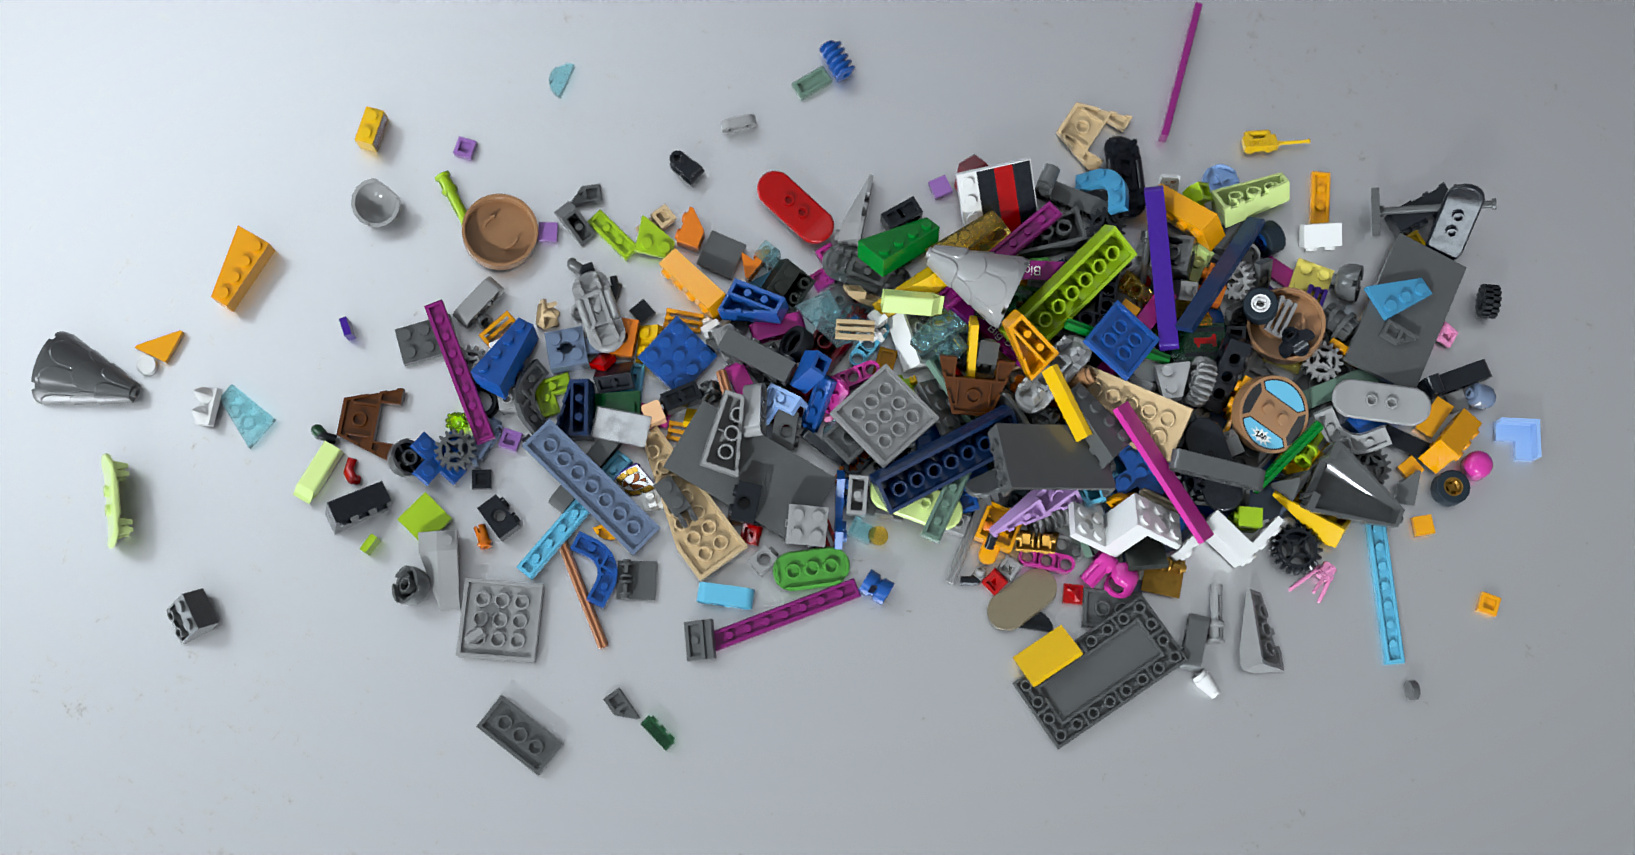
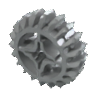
(1200, 381)

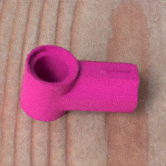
(1101, 564)

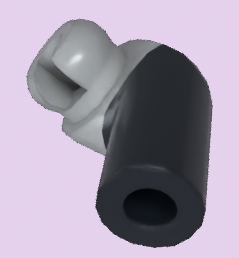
(976, 577)

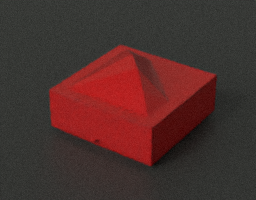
(602, 361)
(751, 534)
(995, 581)
(1072, 594)

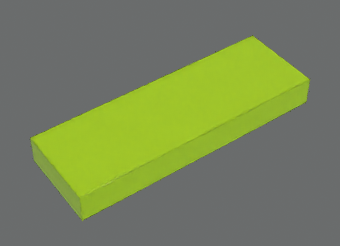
(612, 234)

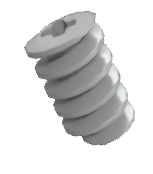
(1055, 520)

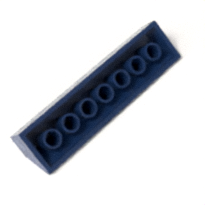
(939, 461)

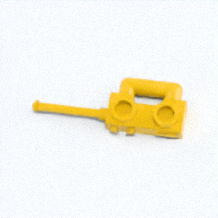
(1252, 143)

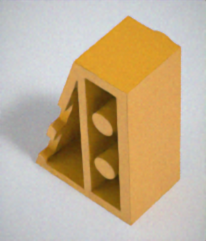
(1029, 344)
(1451, 441)

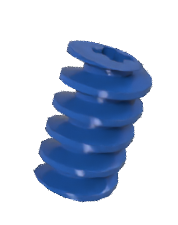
(836, 60)

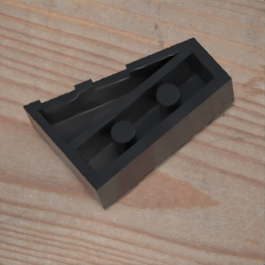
(1406, 222)
(357, 506)

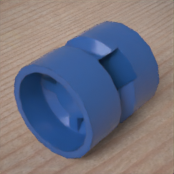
(881, 592)

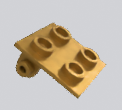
(1042, 543)
(1165, 580)

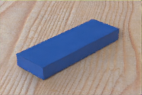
(818, 403)

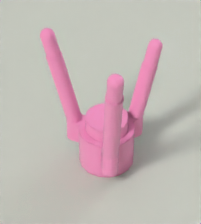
(1324, 573)

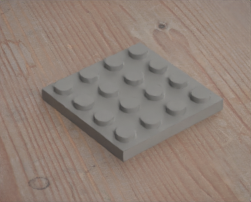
(884, 416)
(507, 613)

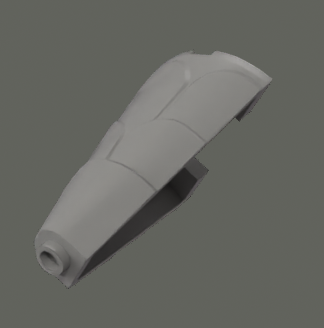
(979, 277)

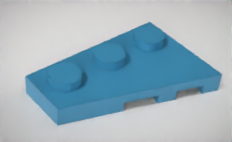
(1397, 296)

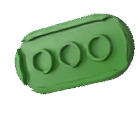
(811, 568)

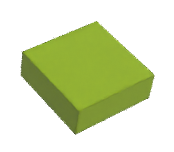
(370, 544)

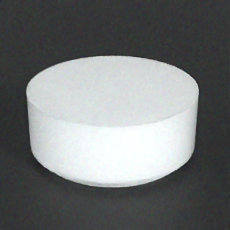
(147, 365)

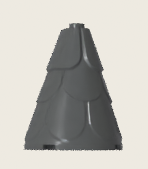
(76, 374)
(1348, 490)

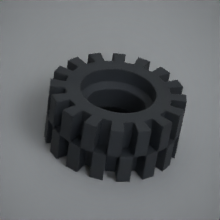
(1488, 301)

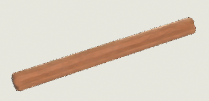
(582, 594)

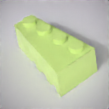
(1249, 198)

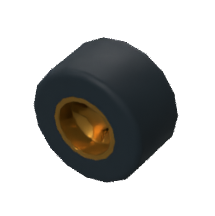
(1457, 486)

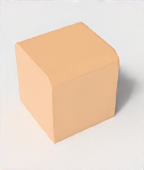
(655, 410)

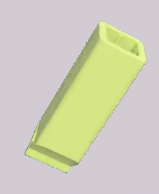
(911, 302)
(318, 472)

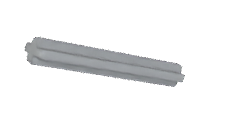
(965, 543)

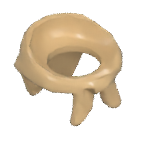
(547, 315)

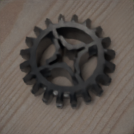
(1306, 536)

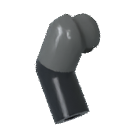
(578, 268)

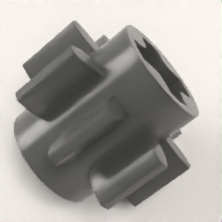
(710, 391)

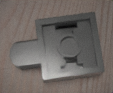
(1182, 255)

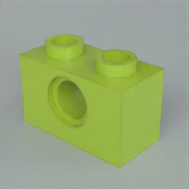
(1247, 519)

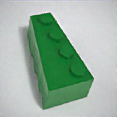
(898, 245)

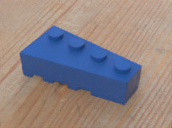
(506, 358)

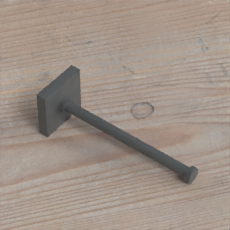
(1379, 211)

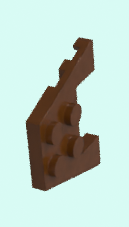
(973, 394)
(361, 418)

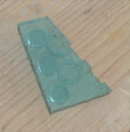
(822, 314)
(937, 331)
(246, 415)

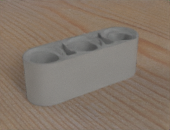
(478, 302)
(754, 410)

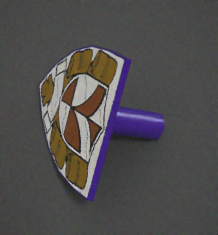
(634, 480)

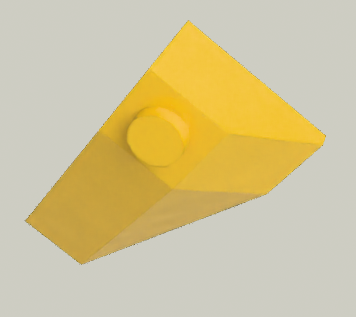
(921, 282)
(1329, 528)

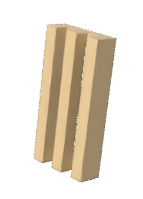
(845, 326)

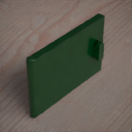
(619, 400)

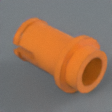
(482, 537)

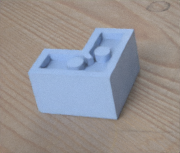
(782, 399)
(1523, 433)

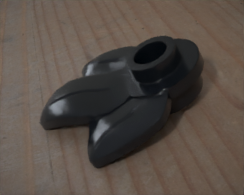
(1295, 342)

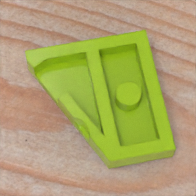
(652, 240)

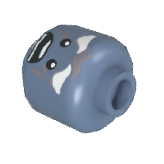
(1480, 396)

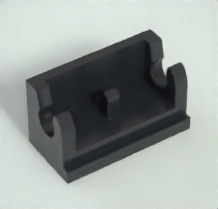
(615, 378)
(680, 398)

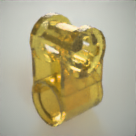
(1132, 285)

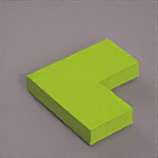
(547, 392)

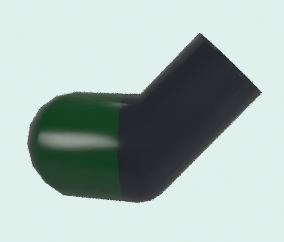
(321, 434)

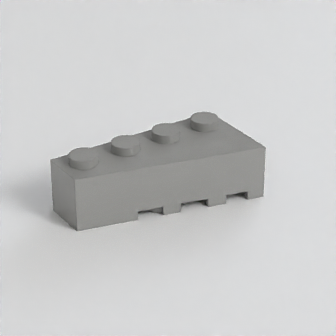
(724, 440)

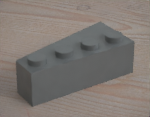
(758, 357)

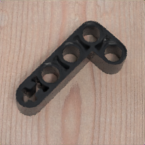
(1103, 300)
(1455, 379)

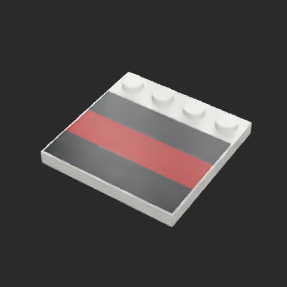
(999, 187)

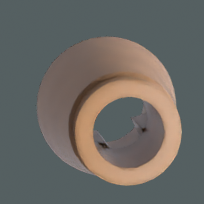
(1085, 376)

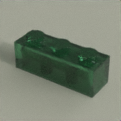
(658, 732)

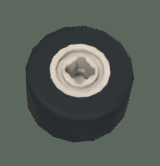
(1260, 313)

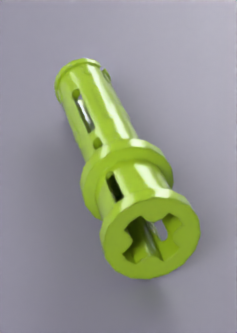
(450, 190)
(1309, 452)

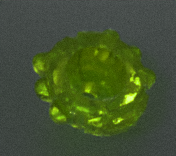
(455, 417)

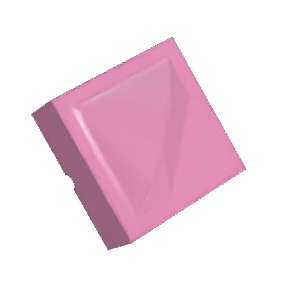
(1447, 335)

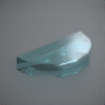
(559, 78)

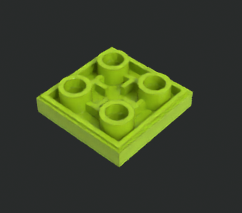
(424, 516)

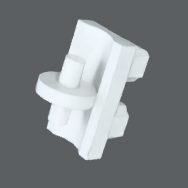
(880, 321)

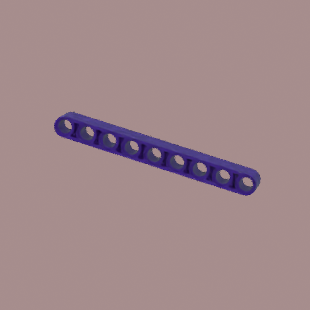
(1161, 268)

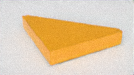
(162, 347)

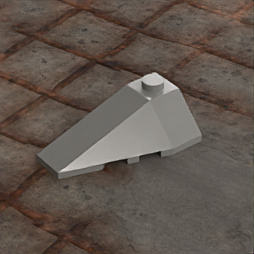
(1257, 645)

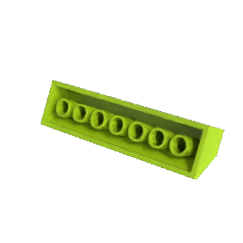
(1077, 281)

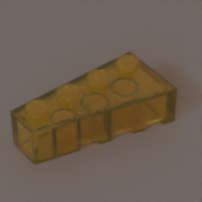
(978, 235)

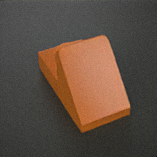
(751, 267)

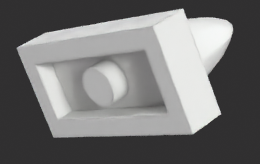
(209, 402)

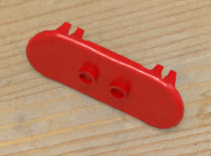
(795, 207)

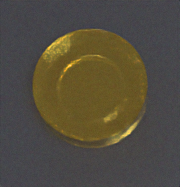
(878, 535)

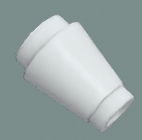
(1206, 683)

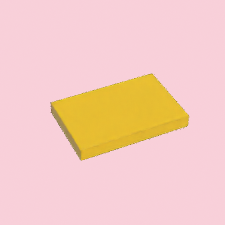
(972, 342)
(1047, 655)

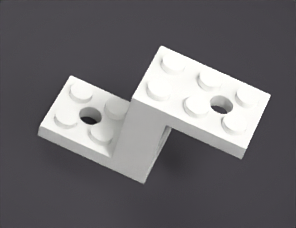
(1124, 525)
(1230, 541)

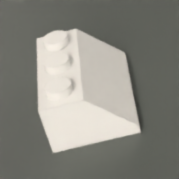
(902, 329)

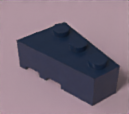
(577, 410)

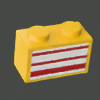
(371, 129)

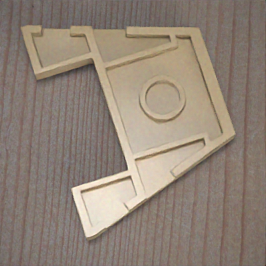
(1082, 129)

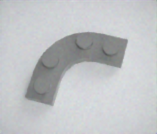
(1356, 442)

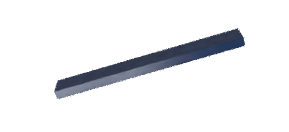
(1220, 274)

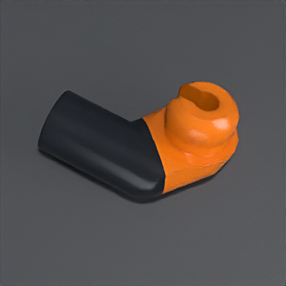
(991, 540)

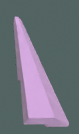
(1035, 506)

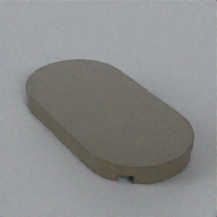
(1022, 599)

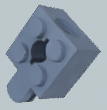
(568, 350)

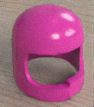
(1476, 465)
(1124, 578)

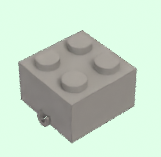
(806, 525)

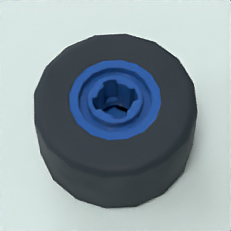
(1270, 239)

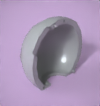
(375, 203)

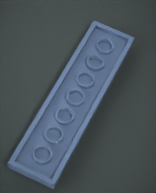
(591, 486)

